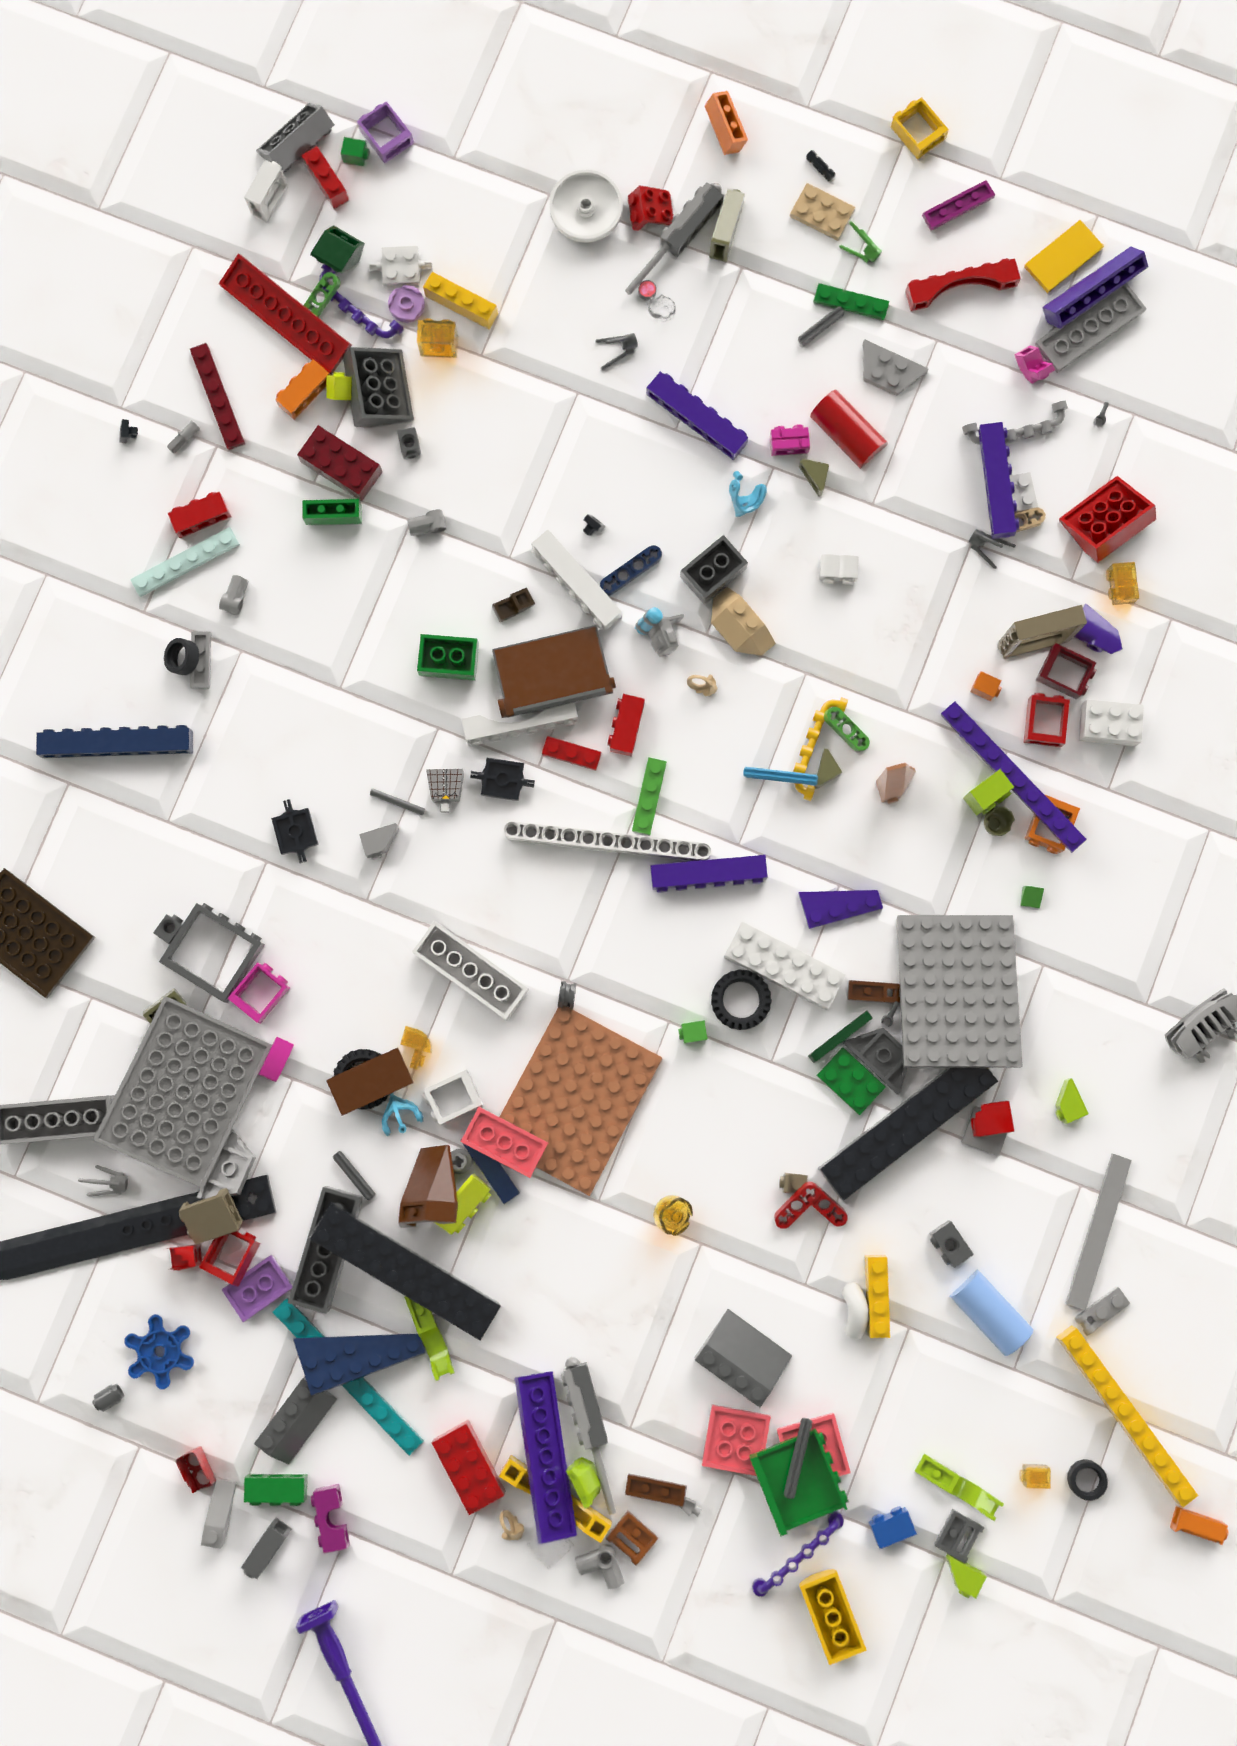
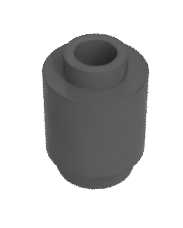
(108, 1397)

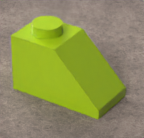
(1069, 1103)
(966, 1577)

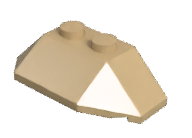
(740, 624)

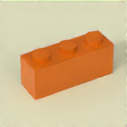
(726, 122)
(302, 389)

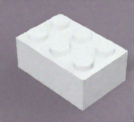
(1111, 722)

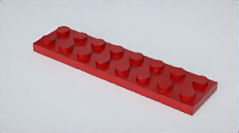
(284, 313)

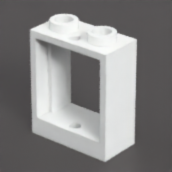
(266, 190)
(470, 1087)

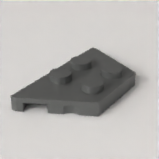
(881, 1055)

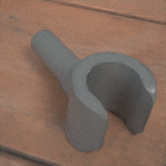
(1102, 414)
(890, 1015)

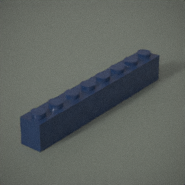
(114, 742)

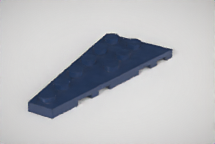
(342, 1359)

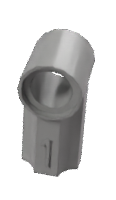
(431, 522)
(233, 599)

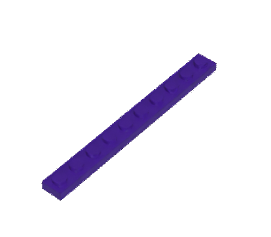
(1023, 786)

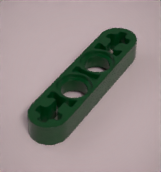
(840, 1036)

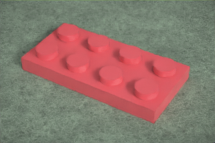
(504, 1142)

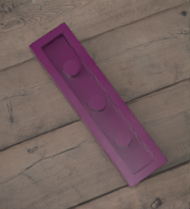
(958, 205)

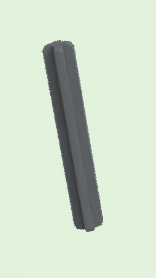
(797, 1458)

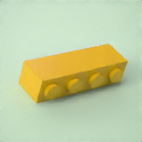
(460, 300)
(877, 1296)

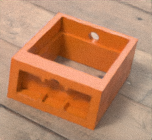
(1037, 841)

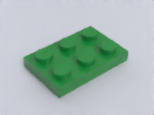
(851, 1081)

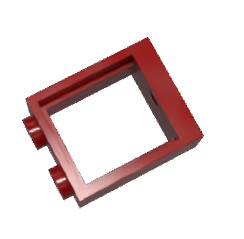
(1046, 739)
(210, 1257)

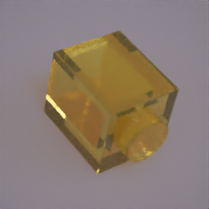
(1035, 1476)

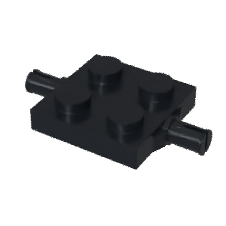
(502, 779)
(294, 831)

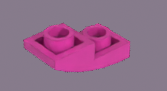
(276, 1059)

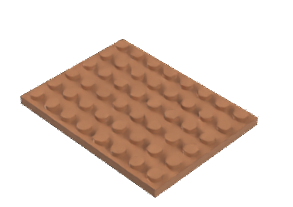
(580, 1095)

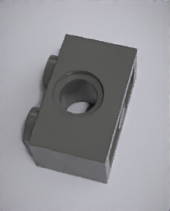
(960, 1251)

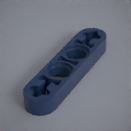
(632, 572)

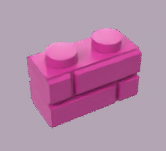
(789, 440)

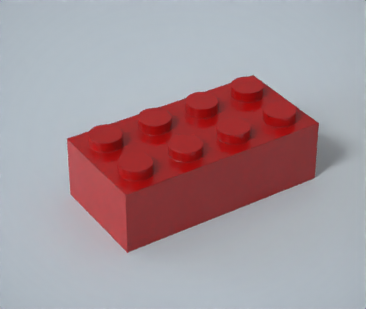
(468, 1467)

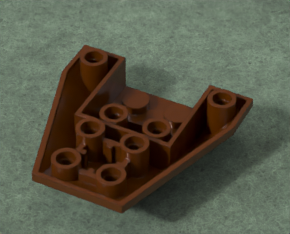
(430, 1189)

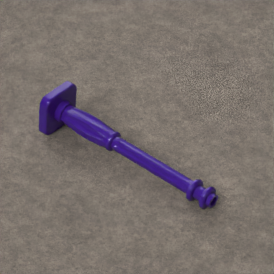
(319, 1622)

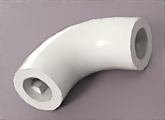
(857, 1309)

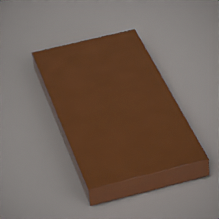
(369, 1081)

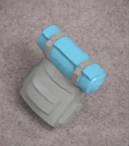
(659, 630)

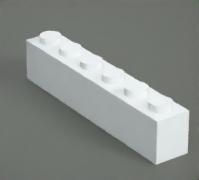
(576, 579)

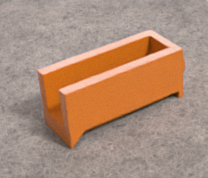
(1199, 1525)

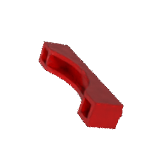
(997, 275)

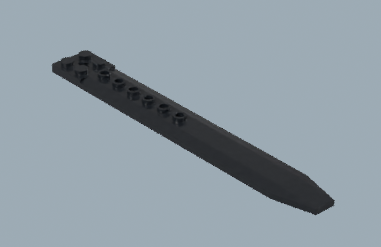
(117, 1232)

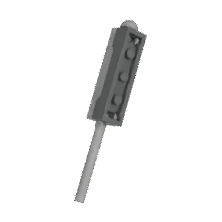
(684, 227)
(588, 1418)

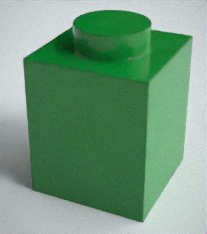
(354, 151)

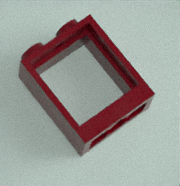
(1059, 650)

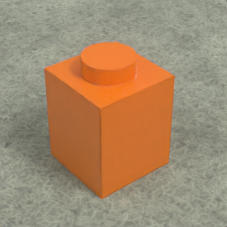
(986, 686)

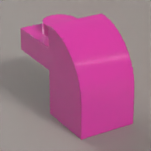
(1032, 364)

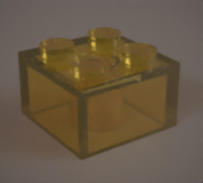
(437, 338)

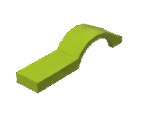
(431, 1338)
(958, 1486)

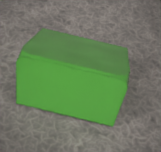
(1031, 896)

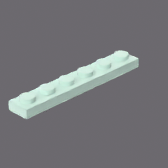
(184, 562)

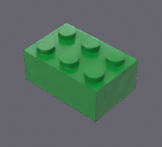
(448, 657)

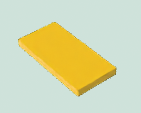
(1063, 256)

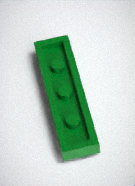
(851, 301)

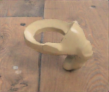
(707, 689)
(516, 1529)

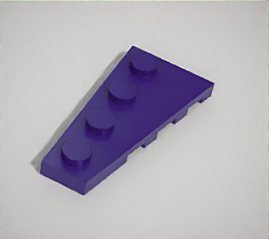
(833, 906)

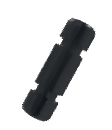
(820, 165)

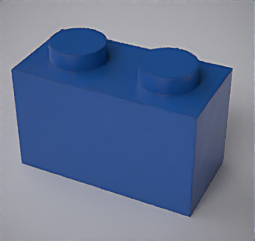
(892, 1527)

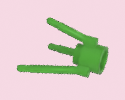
(871, 251)

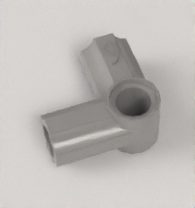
(610, 1568)

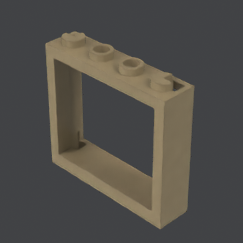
(1042, 631)

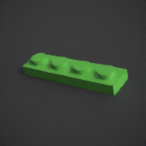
(649, 796)

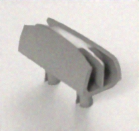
(1203, 1025)

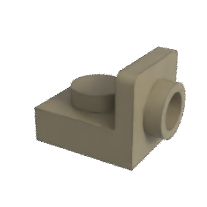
(792, 1182)

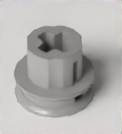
(466, 1165)

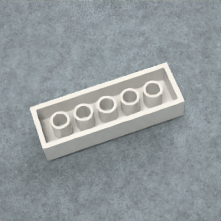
(785, 965)
(470, 970)

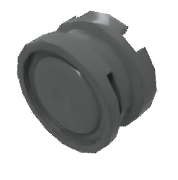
(567, 995)

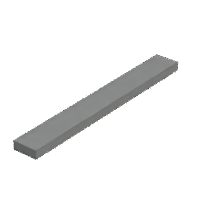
(1098, 1231)

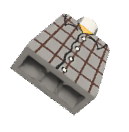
(445, 786)

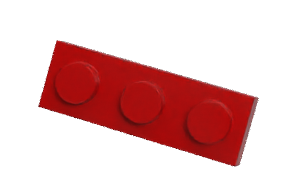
(571, 753)

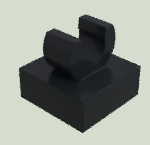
(126, 431)
(592, 525)

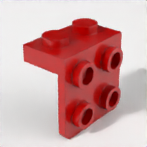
(650, 206)

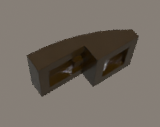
(513, 605)

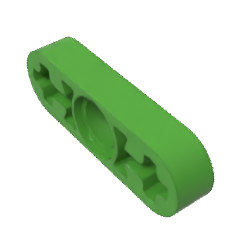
(328, 295)
(840, 715)

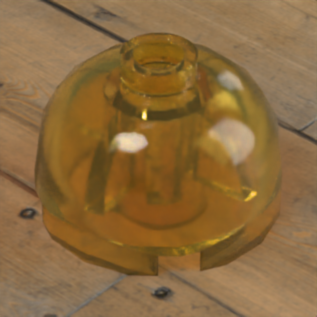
(672, 1214)

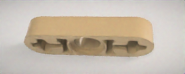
(1033, 522)

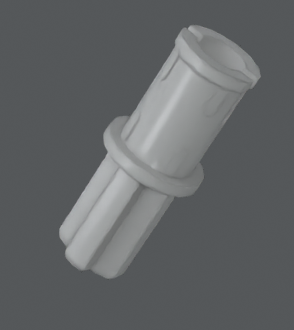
(183, 437)

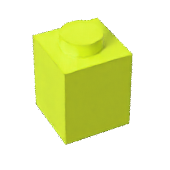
(338, 386)

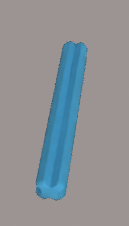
(781, 776)

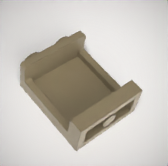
(210, 1217)

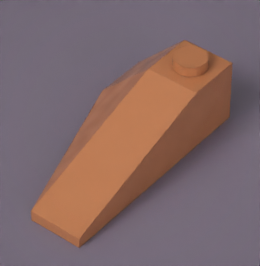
(894, 782)

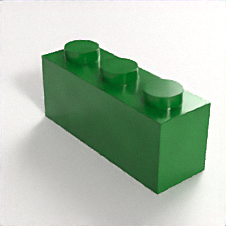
(332, 512)
(275, 1489)

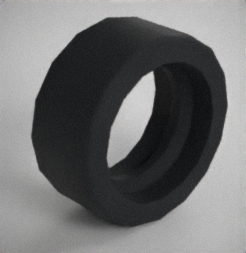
(171, 656)
(1101, 1487)

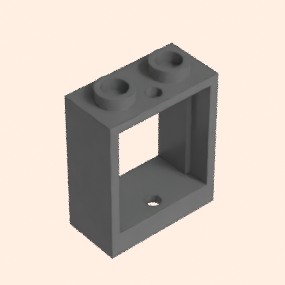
(265, 1548)

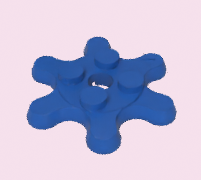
(149, 1361)

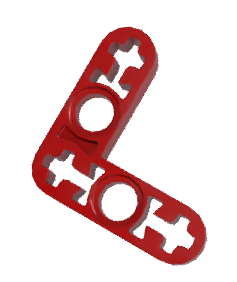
(812, 1200)

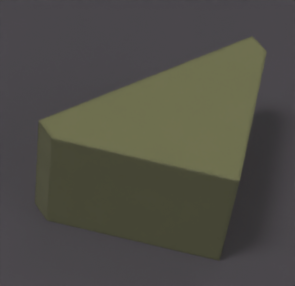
(815, 474)
(827, 769)

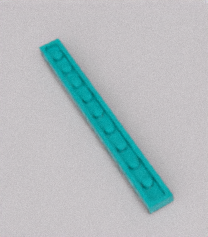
(359, 1389)

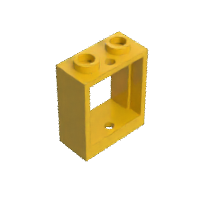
(940, 129)

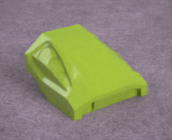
(585, 1480)

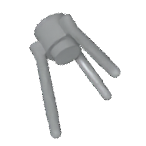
(117, 1184)

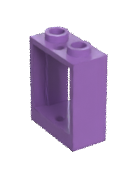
(395, 145)

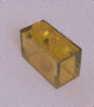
(1122, 583)

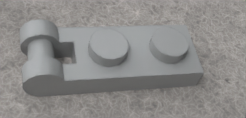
(1102, 1310)

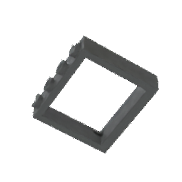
(195, 979)

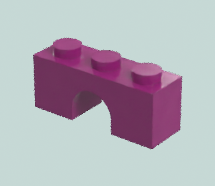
(331, 1536)

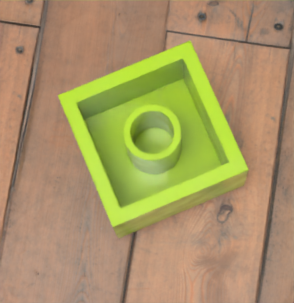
(984, 796)

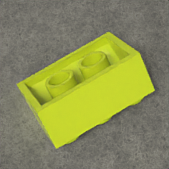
(468, 1197)

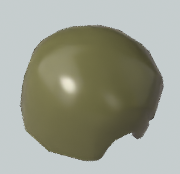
(998, 821)

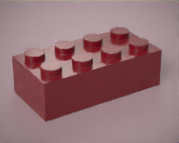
(339, 463)

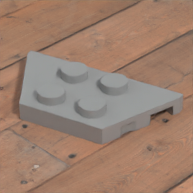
(888, 369)
(230, 1168)

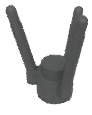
(627, 342)
(979, 538)

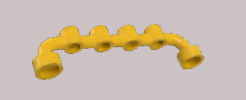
(813, 735)

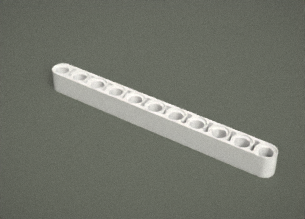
(598, 836)

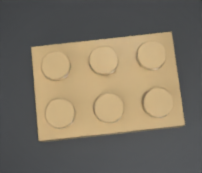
(822, 211)

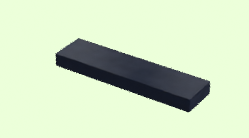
(495, 1175)

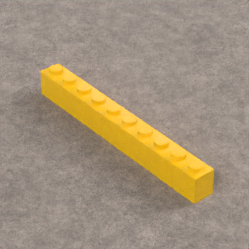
(1127, 1416)

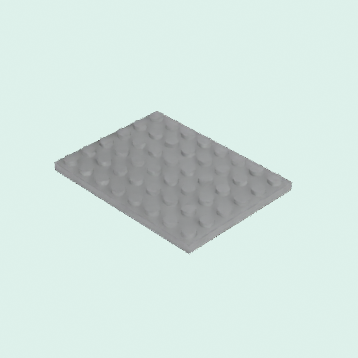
(958, 991)
(182, 1092)

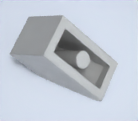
(378, 840)

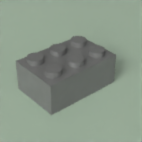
(713, 569)

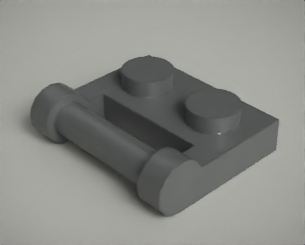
(953, 1533)

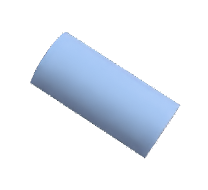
(992, 1313)

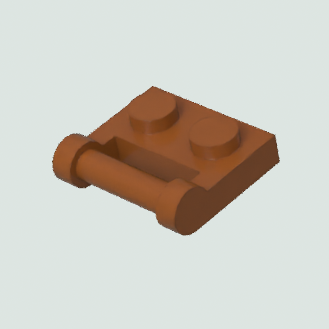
(636, 1532)

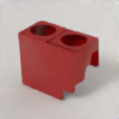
(993, 1119)
(185, 1256)
(191, 1478)

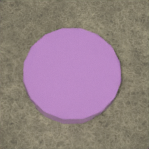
(406, 304)

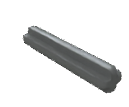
(821, 326)
(354, 1175)

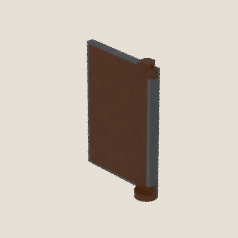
(551, 671)

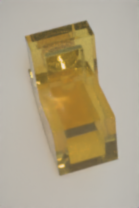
(420, 1042)

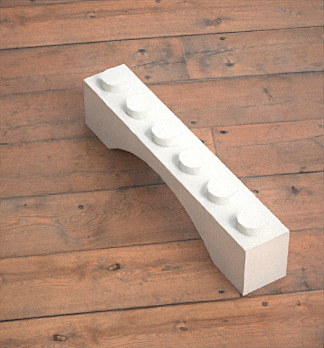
(480, 728)

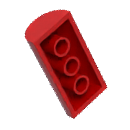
(848, 428)

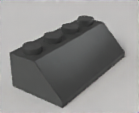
(297, 136)
(294, 1423)

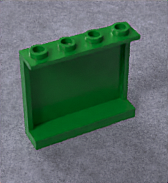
(817, 1485)

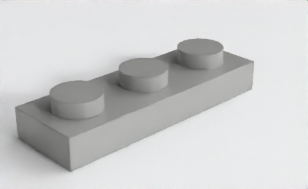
(201, 675)

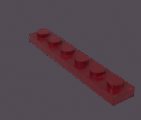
(217, 396)

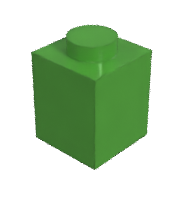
(693, 1032)

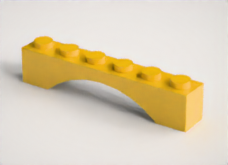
(587, 1520)

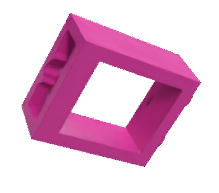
(246, 1007)

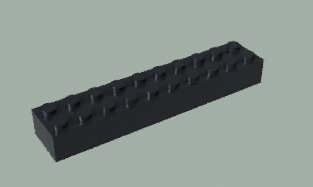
(904, 1128)
(405, 1271)

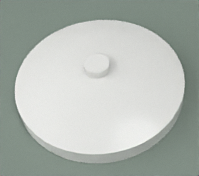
(585, 205)

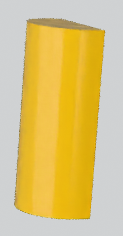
(832, 1616)

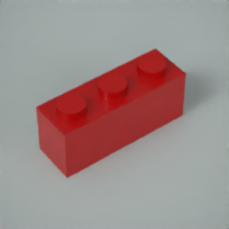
(325, 177)
(199, 514)
(626, 724)

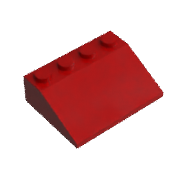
(1108, 518)

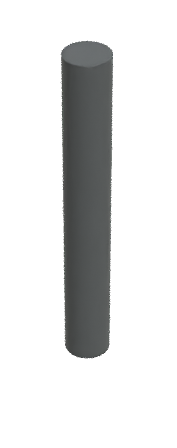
(396, 801)

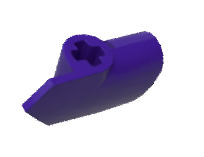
(1099, 633)

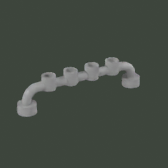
(1028, 430)

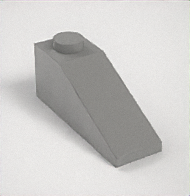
(218, 1514)

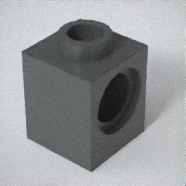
(406, 436)
(161, 930)

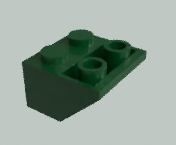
(338, 249)

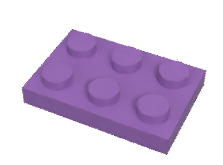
(258, 1288)

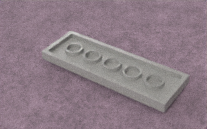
(1090, 328)

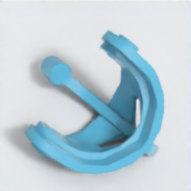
(753, 500)
(394, 1105)

